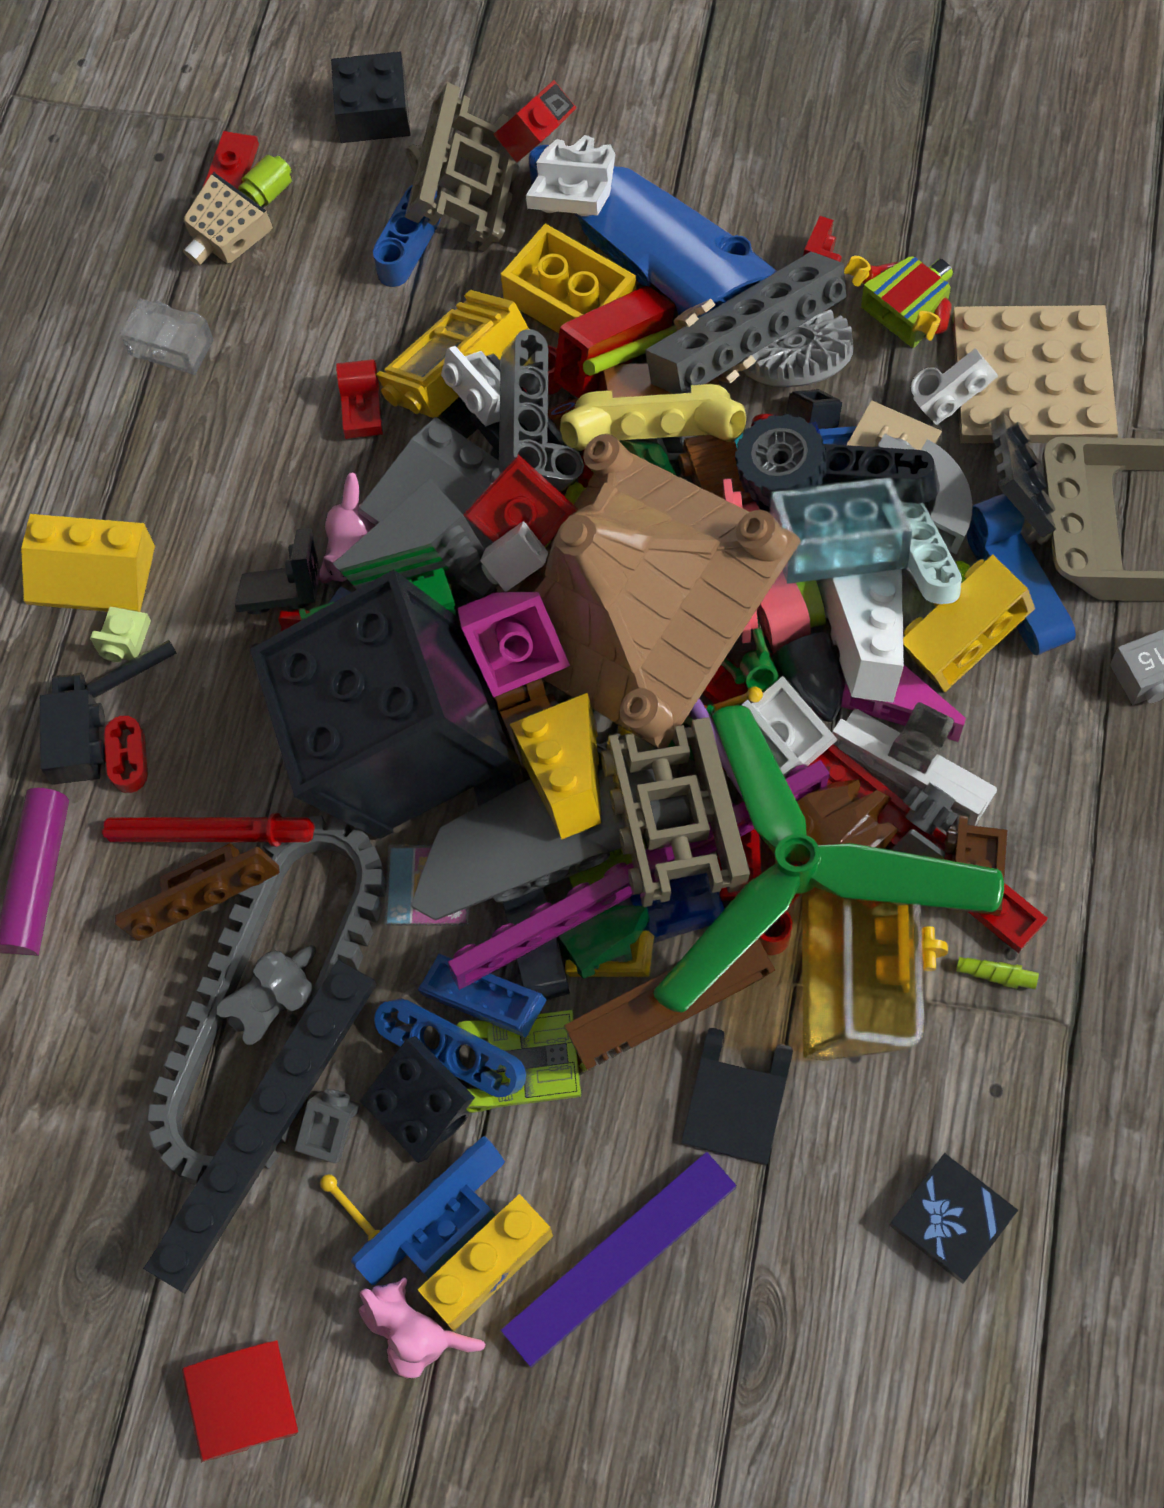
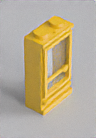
(476, 325)

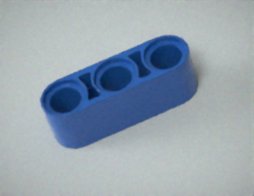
(401, 245)

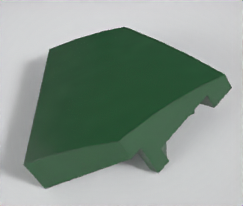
(603, 938)

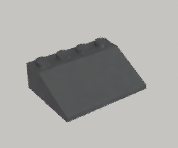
(454, 466)

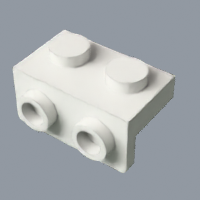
(475, 382)

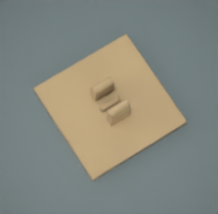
(883, 420)

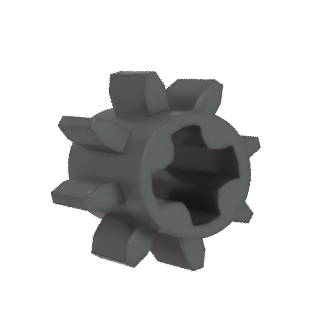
(930, 808)

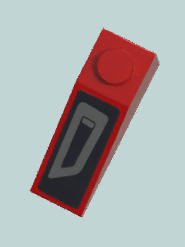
(535, 121)

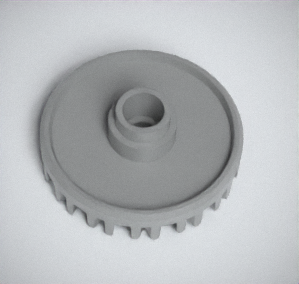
(805, 354)

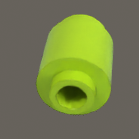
(266, 180)

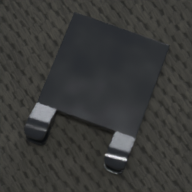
(735, 1106)

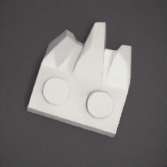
(572, 178)
(790, 726)

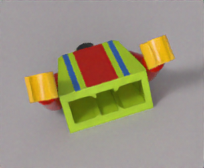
(905, 296)

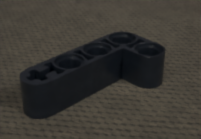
(910, 469)

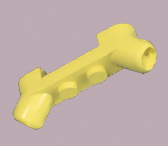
(701, 412)

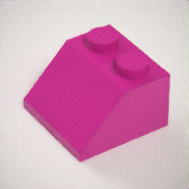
(512, 639)

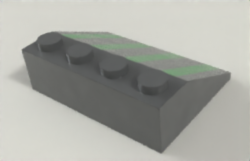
(415, 540)

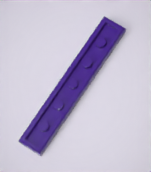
(618, 1259)

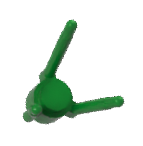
(756, 665)

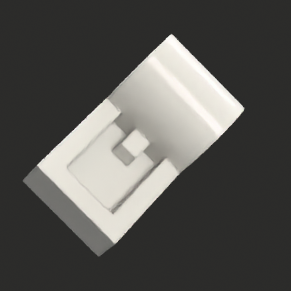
(944, 393)

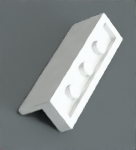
(868, 745)

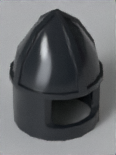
(813, 672)

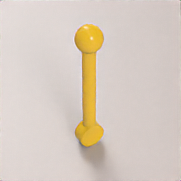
(754, 695)
(329, 1184)

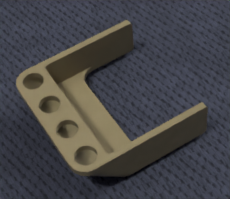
(1084, 516)

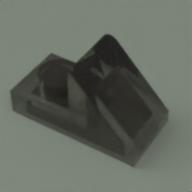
(922, 738)

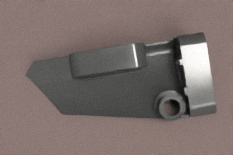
(515, 848)

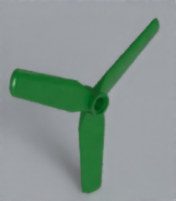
(840, 869)

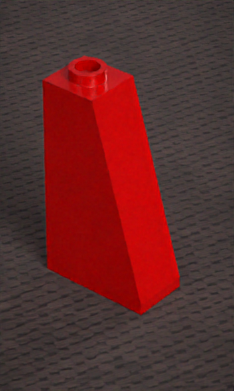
(604, 330)

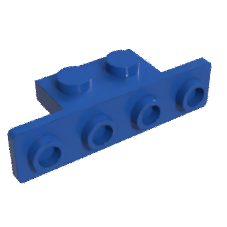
(437, 1220)

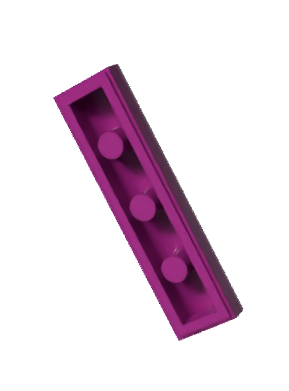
(32, 871)

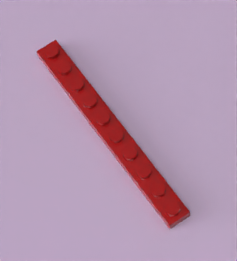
(1018, 919)

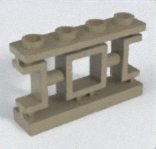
(438, 163)
(708, 805)

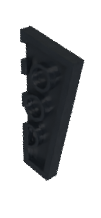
(1021, 480)

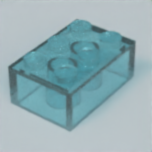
(844, 529)

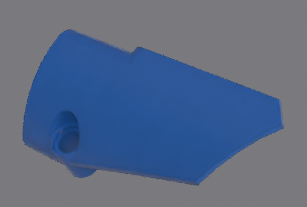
(671, 244)

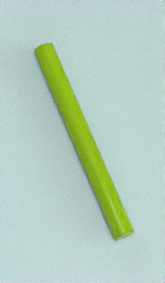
(625, 352)

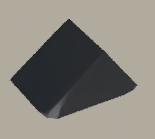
(815, 406)

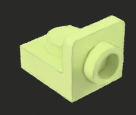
(121, 634)

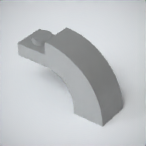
(953, 504)

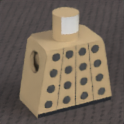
(223, 222)

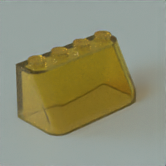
(860, 976)

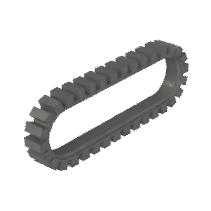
(364, 903)

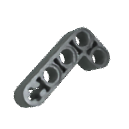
(526, 365)

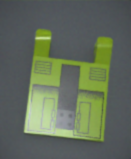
(547, 1059)

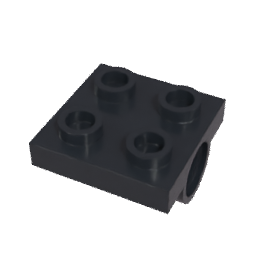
(418, 1100)

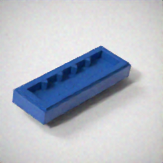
(486, 999)

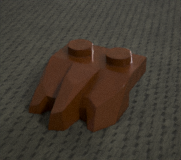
(840, 817)

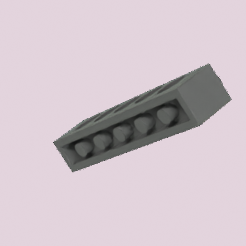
(746, 323)

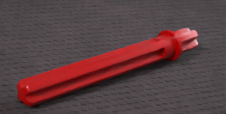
(269, 829)

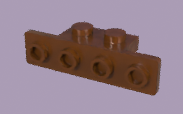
(196, 888)

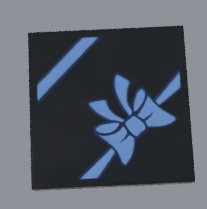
(953, 1218)

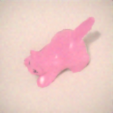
(343, 528)
(411, 1336)

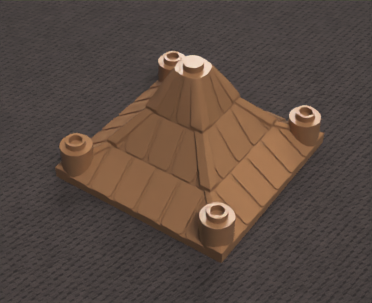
(652, 588)

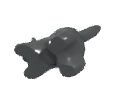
(274, 987)

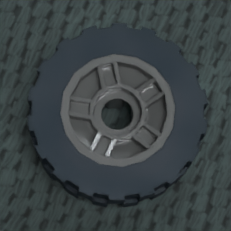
(775, 440)

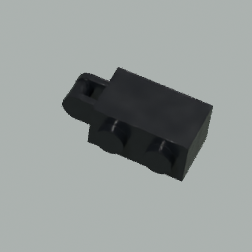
(71, 731)

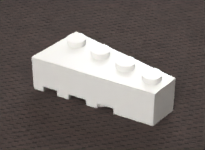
(868, 630)

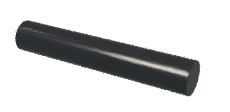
(131, 669)

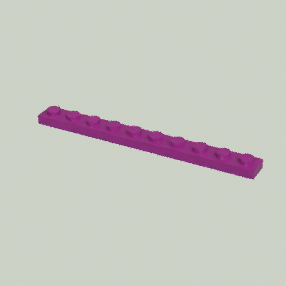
(590, 900)

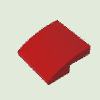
(239, 1401)

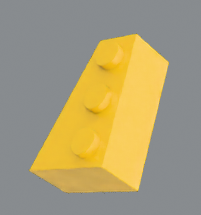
(563, 762)

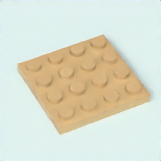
(1048, 368)

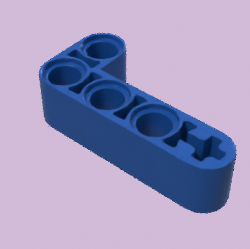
(997, 531)

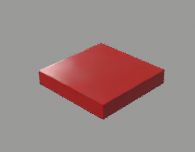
(517, 497)

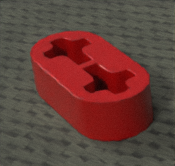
(117, 754)

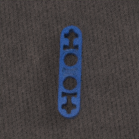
(451, 1041)

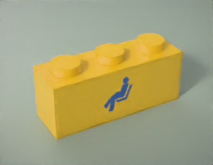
(486, 1262)

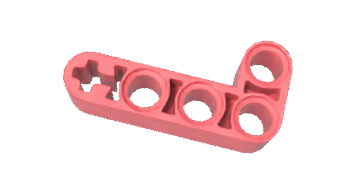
(783, 609)

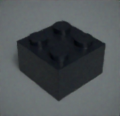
(370, 97)

